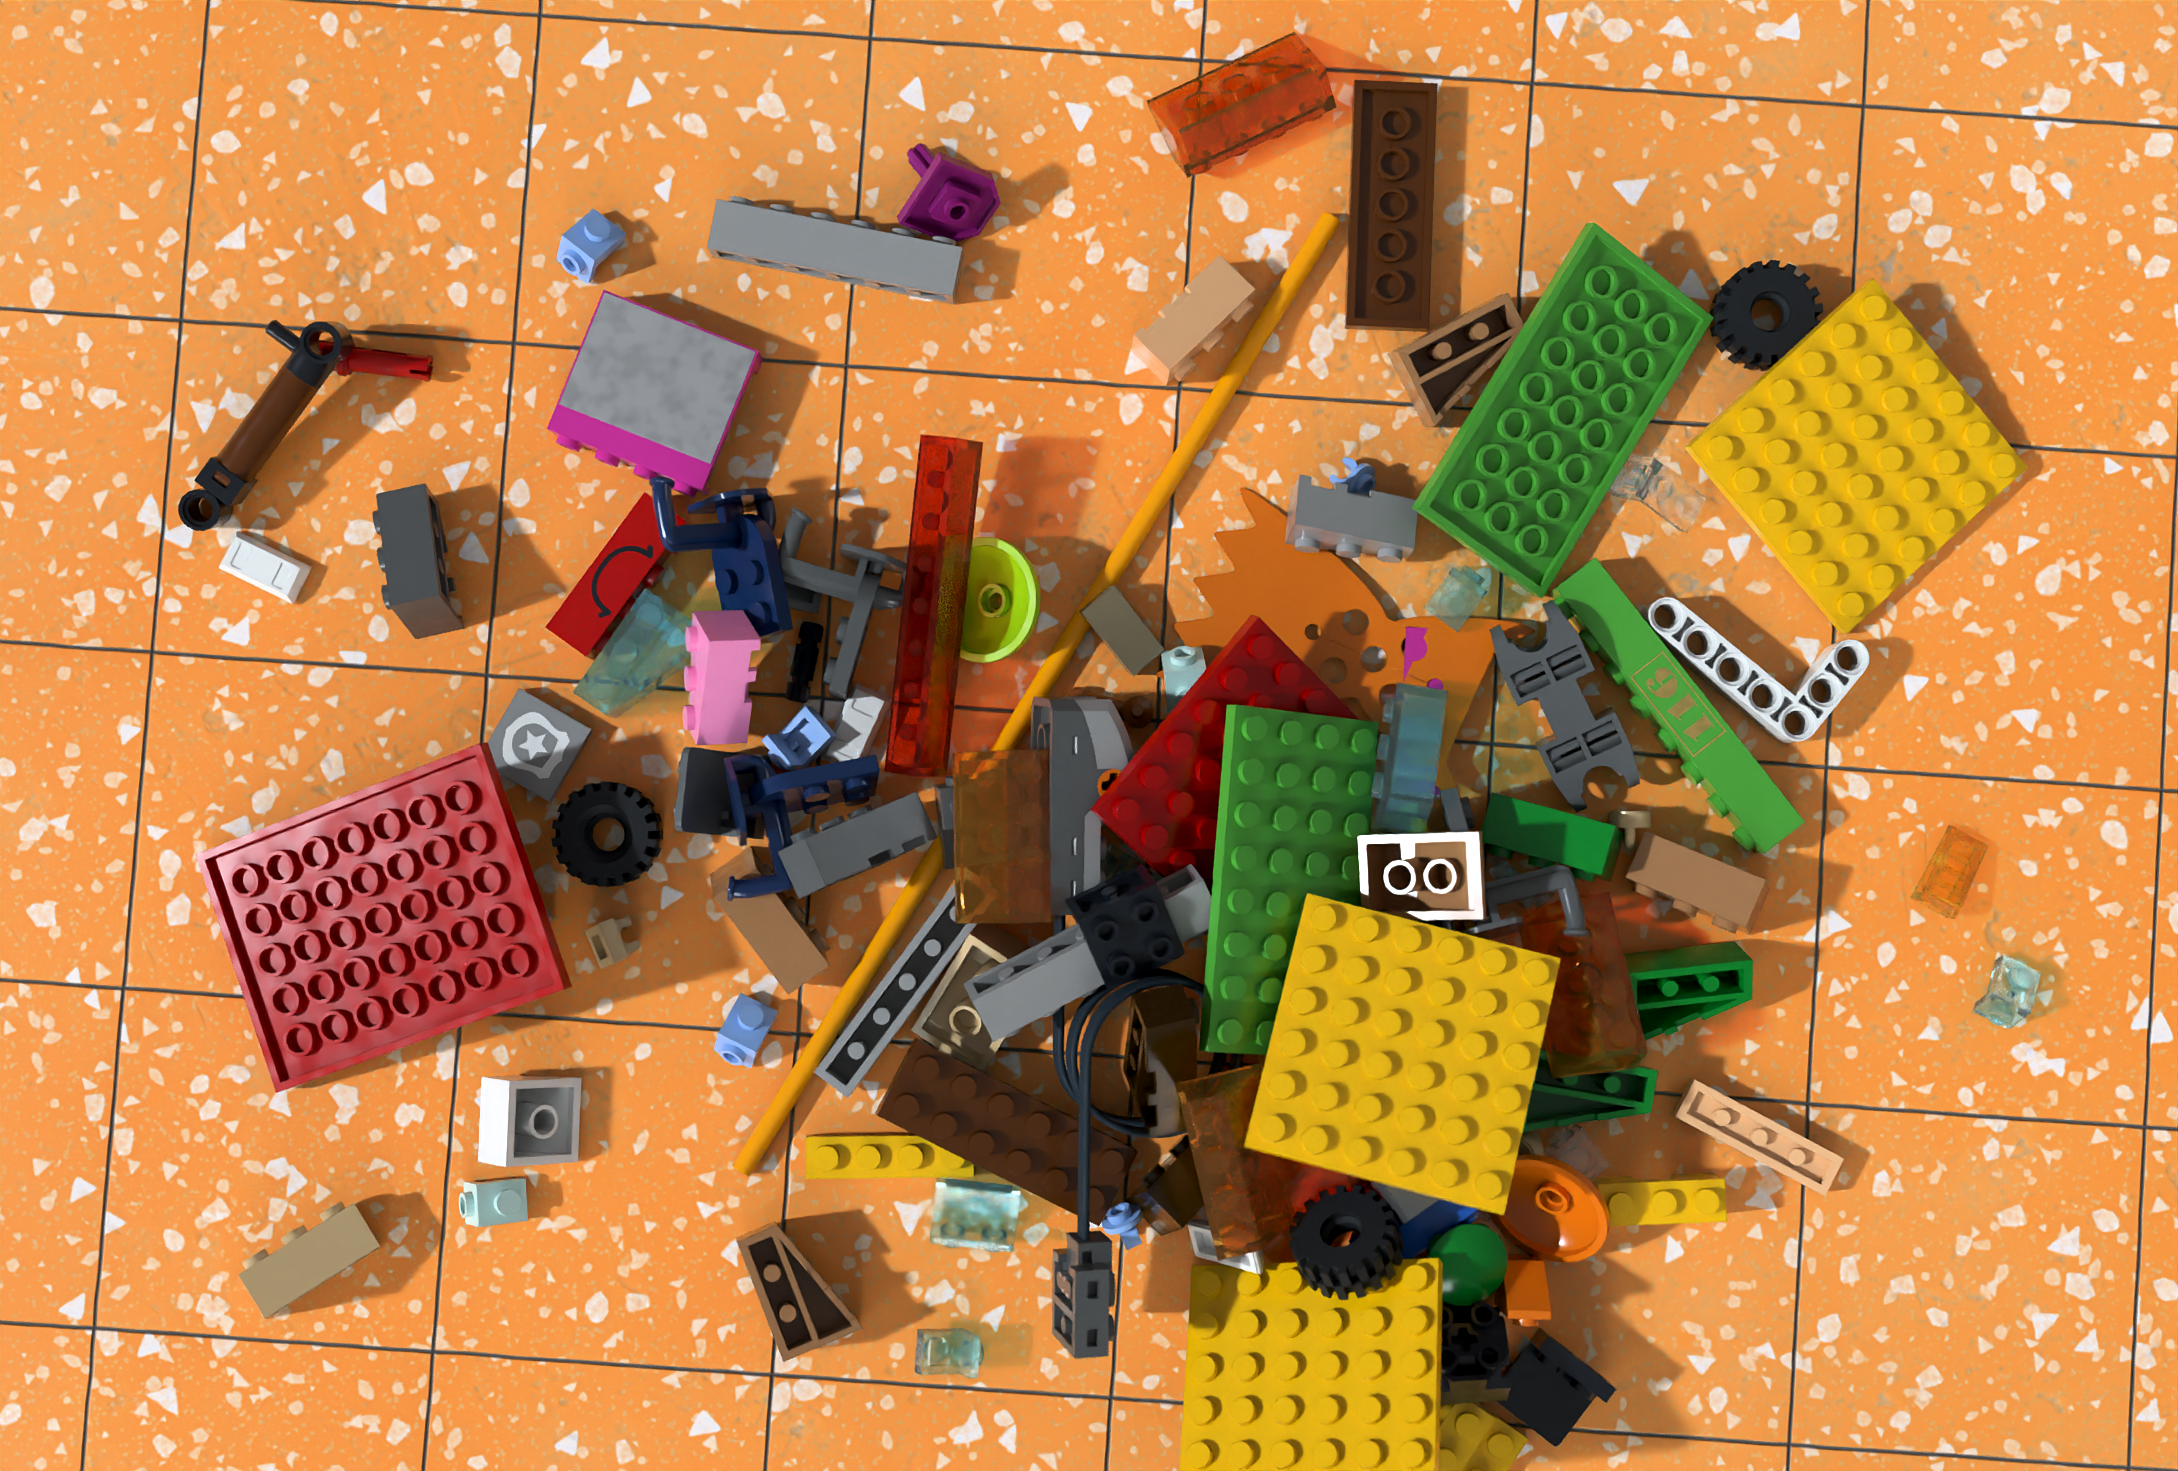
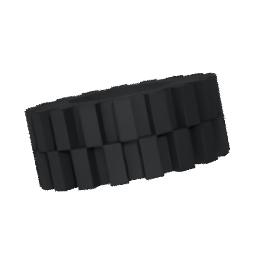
(1734, 309)
(576, 828)
(1354, 1265)

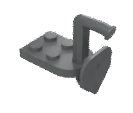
(862, 590)
(1513, 888)

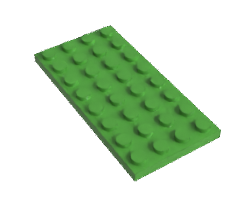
(1563, 411)
(1285, 828)

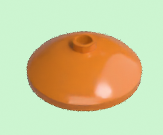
(1553, 1211)

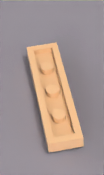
(1757, 1136)

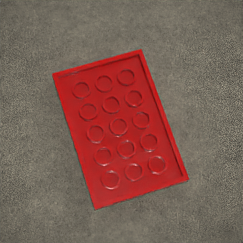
(1171, 787)

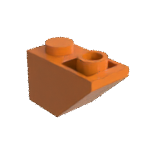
(1524, 1291)

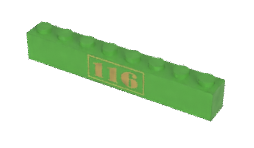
(1676, 708)

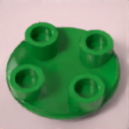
(1472, 1262)

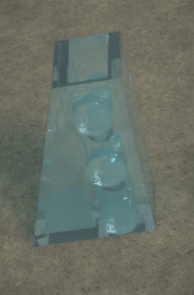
(637, 657)
(1408, 758)

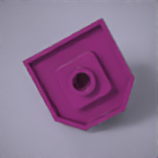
(950, 198)

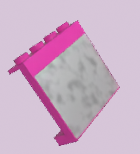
(653, 393)

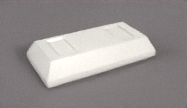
(265, 567)
(857, 724)
(1204, 1248)

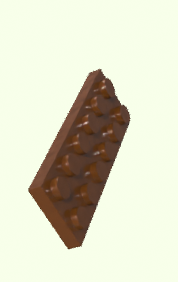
(1391, 206)
(1002, 1129)

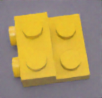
(1477, 1439)

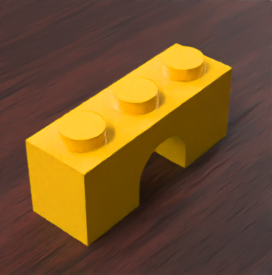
(1664, 1201)

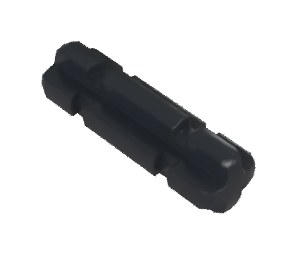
(804, 662)

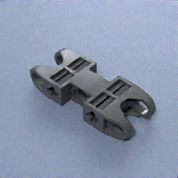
(1579, 736)

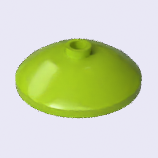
(990, 630)

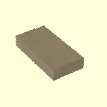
(1122, 630)

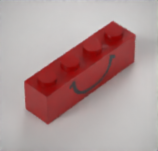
(613, 581)

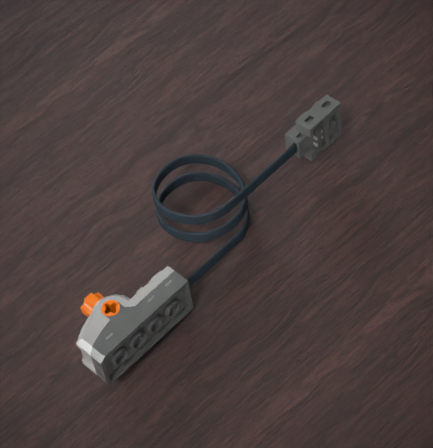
(1085, 756)

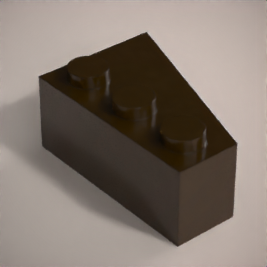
(1161, 1053)
(1170, 1191)

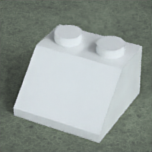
(529, 1120)

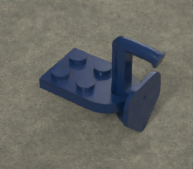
(741, 547)
(785, 793)

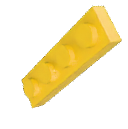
(881, 1157)

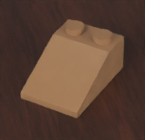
(1423, 874)

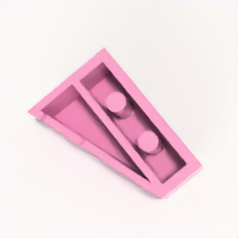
(719, 676)

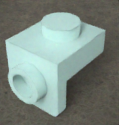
(1181, 670)
(494, 1202)

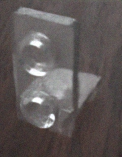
(1660, 490)

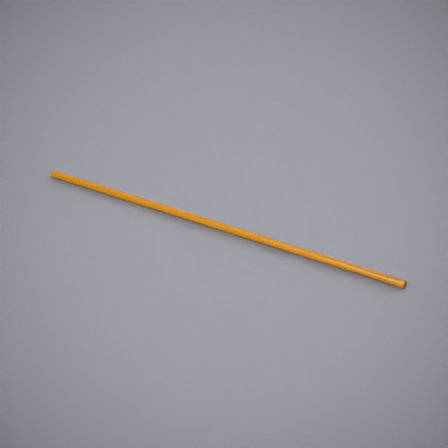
(1041, 685)

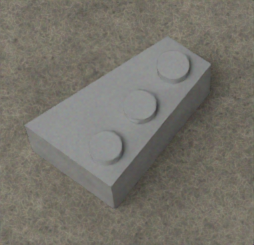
(1350, 522)

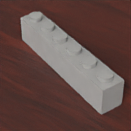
(836, 250)
(1063, 968)
(895, 998)

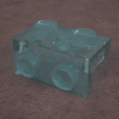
(975, 1215)

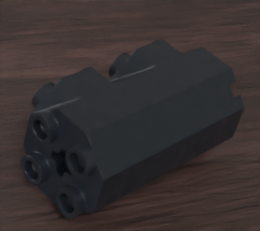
(1473, 1354)

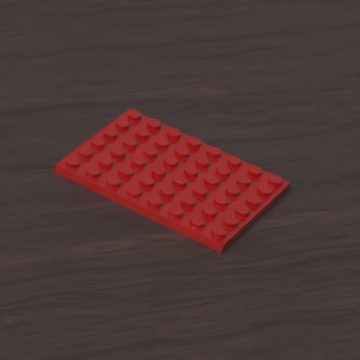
(383, 918)

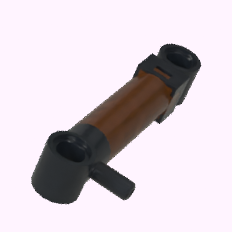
(232, 473)

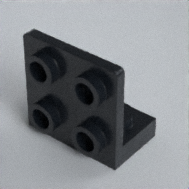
(1126, 926)
(1552, 1387)

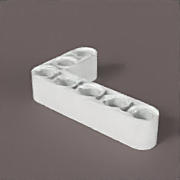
(1750, 675)

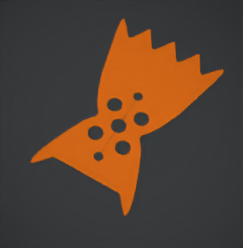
(1317, 588)

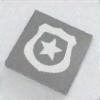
(537, 744)

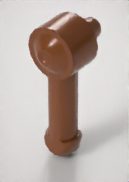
(1136, 710)

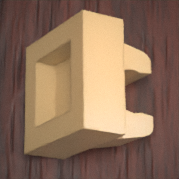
(608, 944)

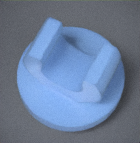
(1361, 478)
(1123, 1220)

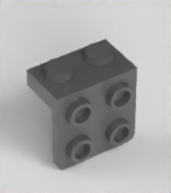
(704, 796)

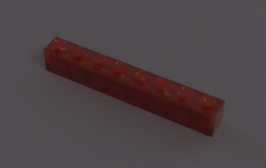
(933, 606)

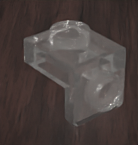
(1576, 1149)

